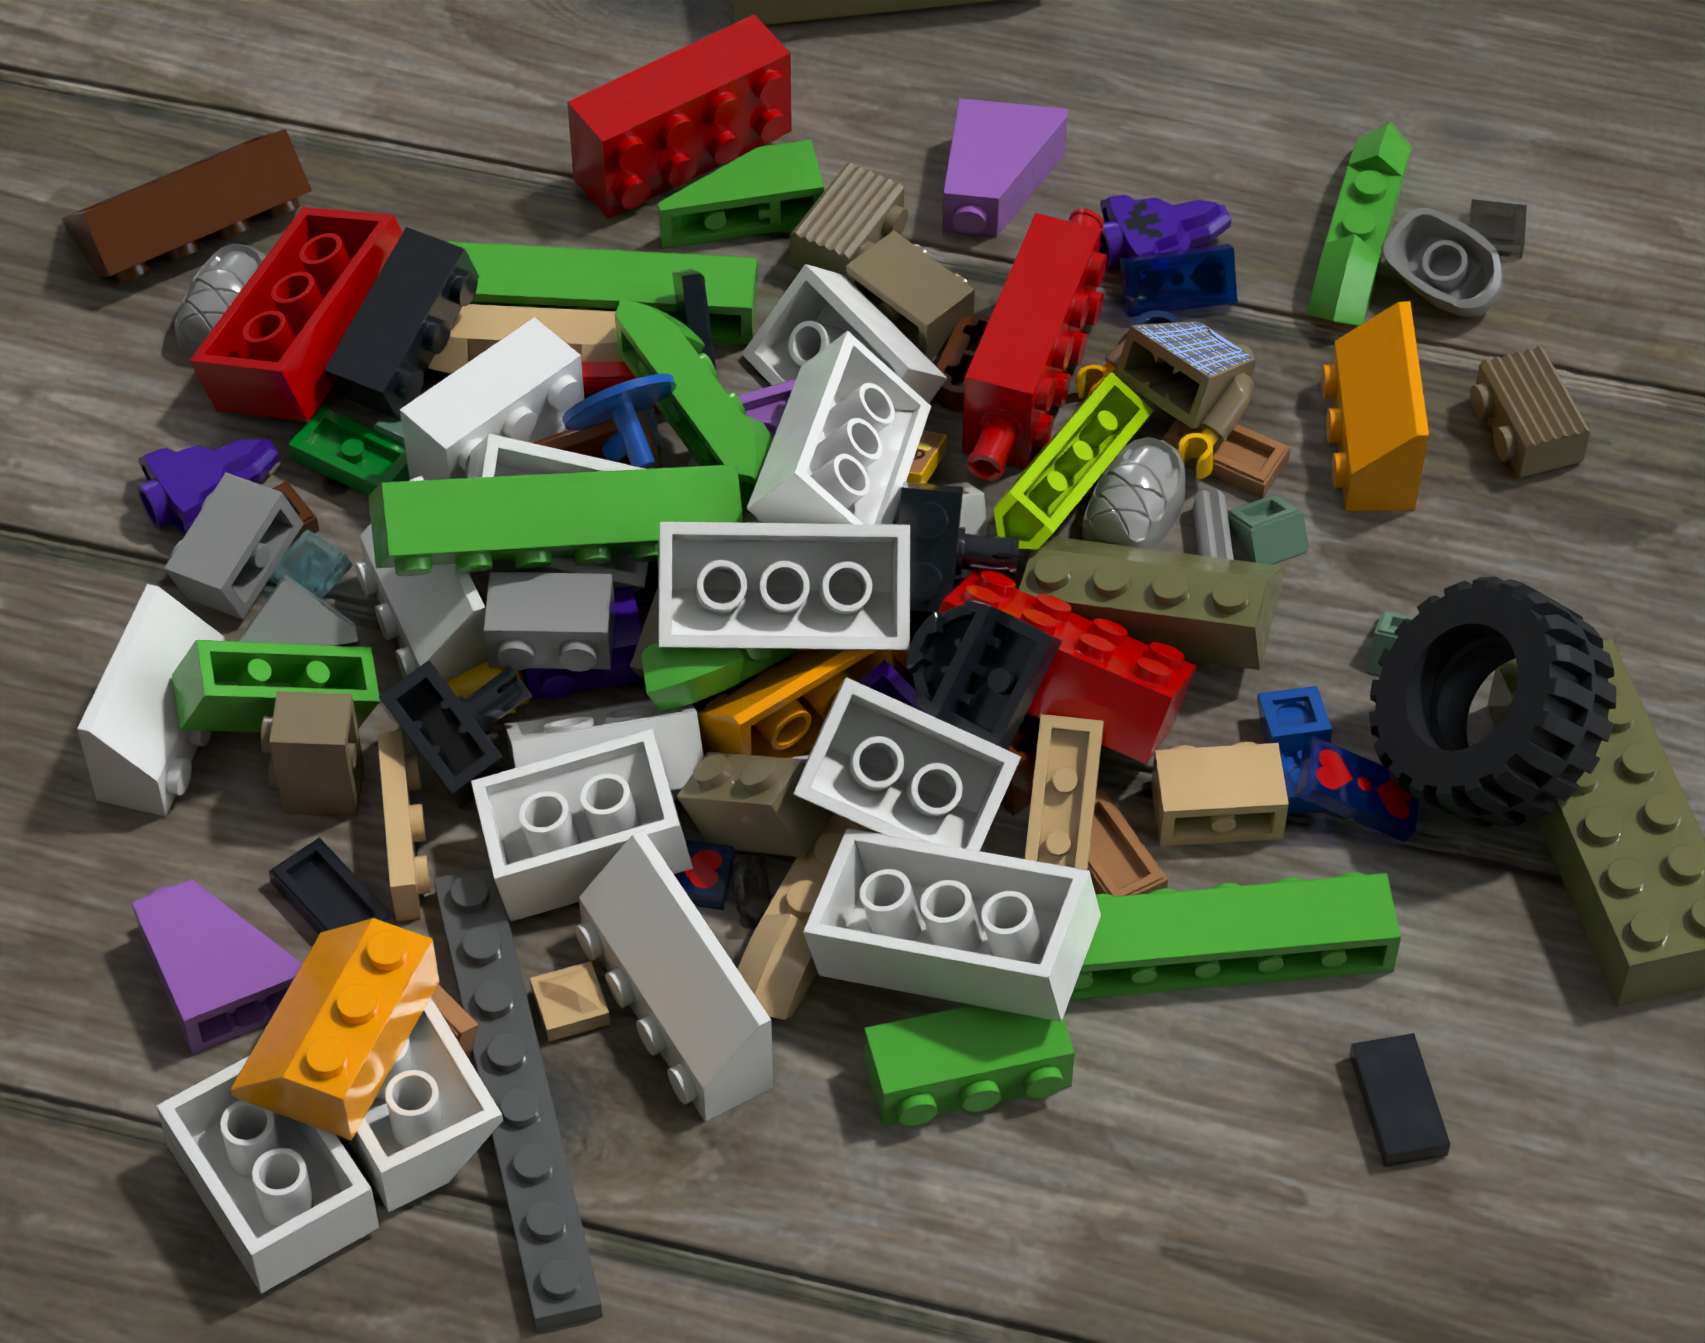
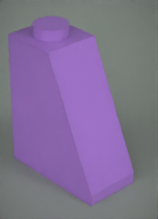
(998, 162)
(212, 964)

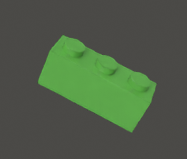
(238, 682)
(964, 1062)

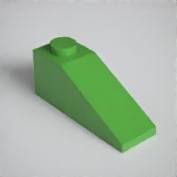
(747, 197)

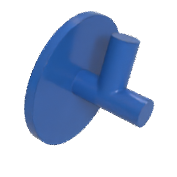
(621, 404)

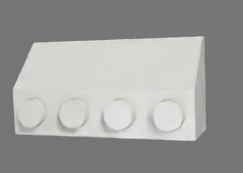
(841, 442)
(783, 586)
(676, 981)

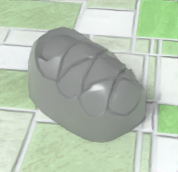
(1445, 262)
(213, 292)
(1137, 496)

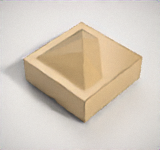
(570, 1001)

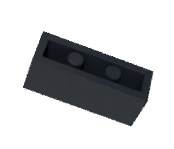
(402, 323)

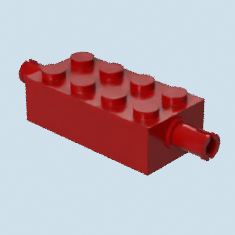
(1033, 342)

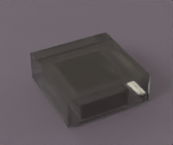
(1501, 225)

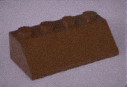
(189, 204)

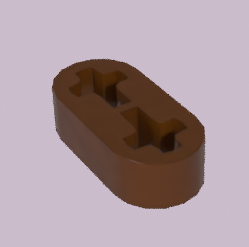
(957, 359)

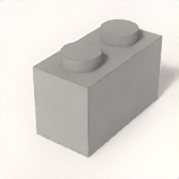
(233, 545)
(549, 620)

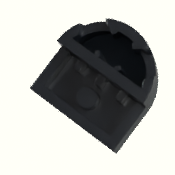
(979, 669)

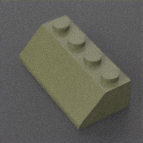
(1192, 602)

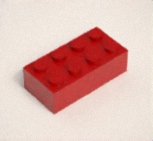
(680, 116)
(292, 314)
(1096, 668)

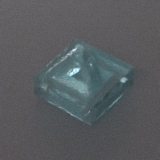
(313, 564)

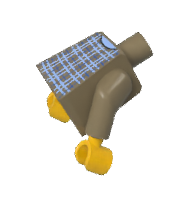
(1188, 375)

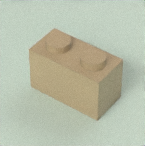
(1219, 794)

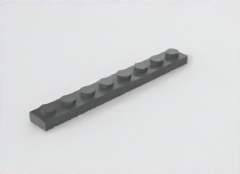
(512, 1069)

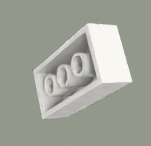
(953, 924)

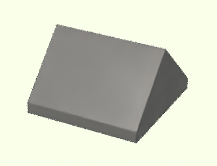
(298, 617)

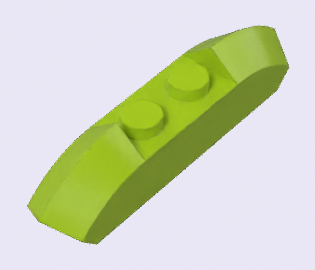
(1070, 463)

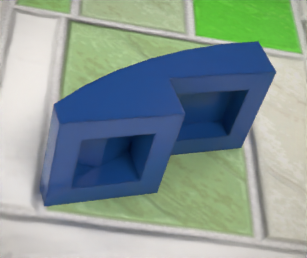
(1291, 721)

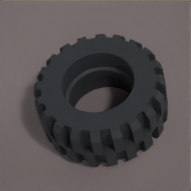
(1548, 730)

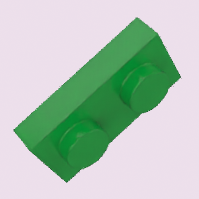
(349, 452)

